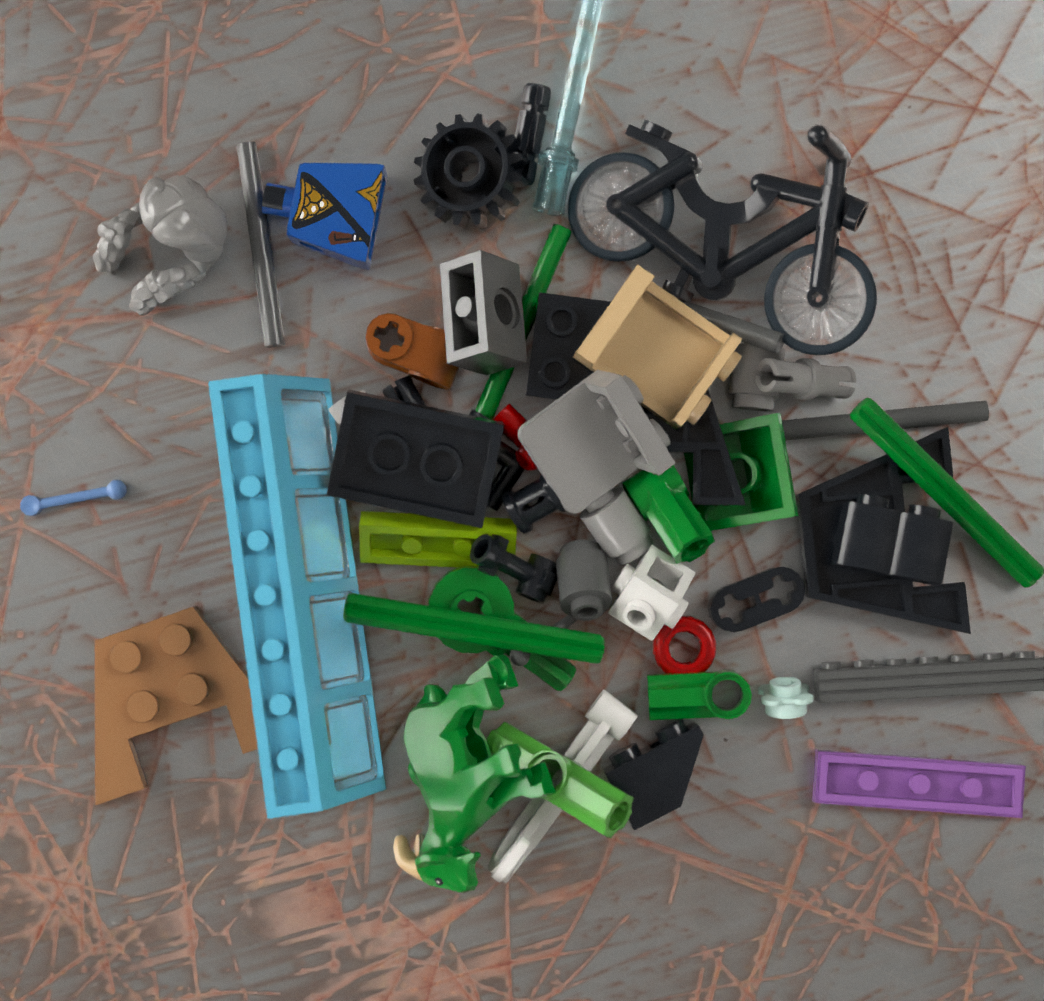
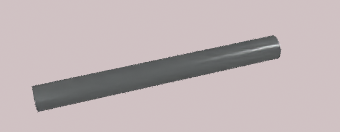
(260, 245)
(905, 418)

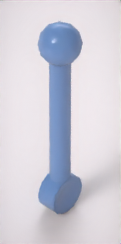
(33, 505)

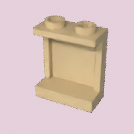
(661, 348)

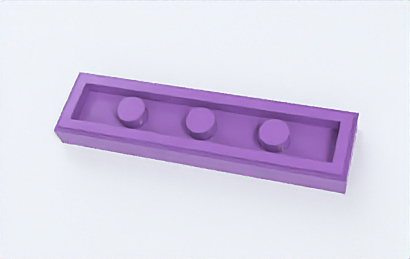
(918, 783)

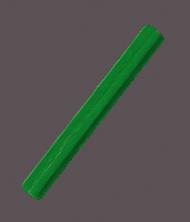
(946, 492)
(473, 628)

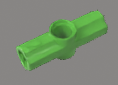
(579, 790)

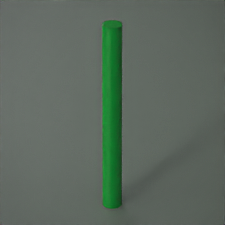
(539, 282)

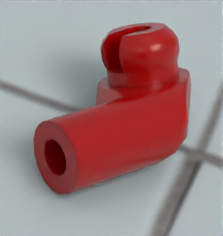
(513, 421)

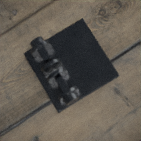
(558, 333)

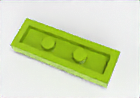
(425, 540)

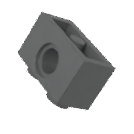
(483, 313)

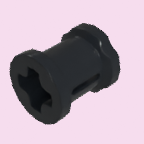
(525, 515)

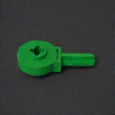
(495, 601)

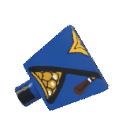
(332, 209)

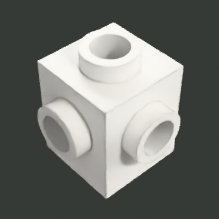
(644, 601)

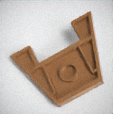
(154, 680)

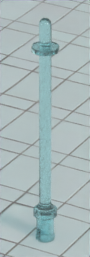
(559, 159)

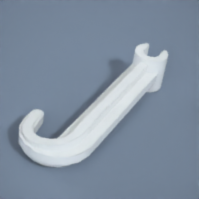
(606, 720)

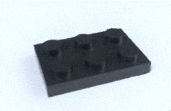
(415, 458)

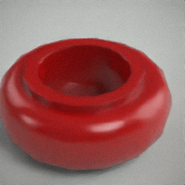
(694, 626)

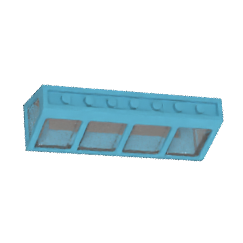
(291, 587)

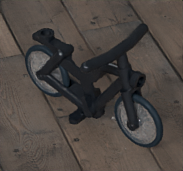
(814, 294)

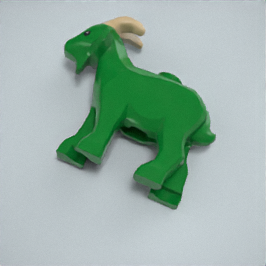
(460, 775)

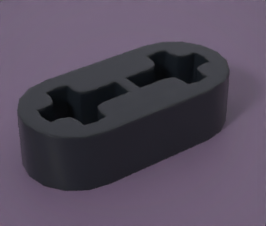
(760, 611)

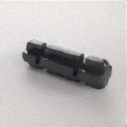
(531, 126)

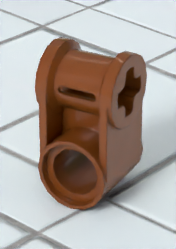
(419, 356)

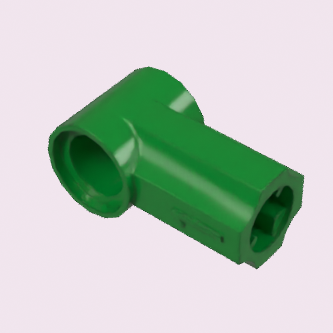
(666, 506)
(691, 695)

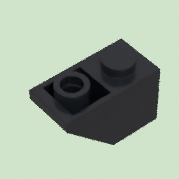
(657, 773)

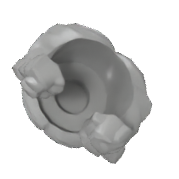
(177, 216)

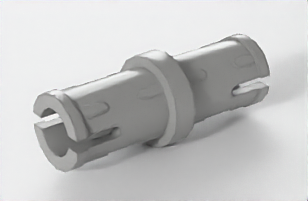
(805, 378)

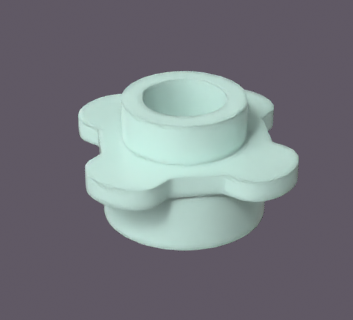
(785, 697)

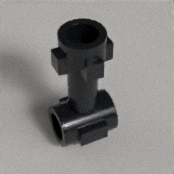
(534, 577)

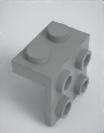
(594, 439)

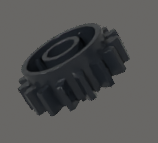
(491, 187)

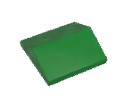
(762, 471)

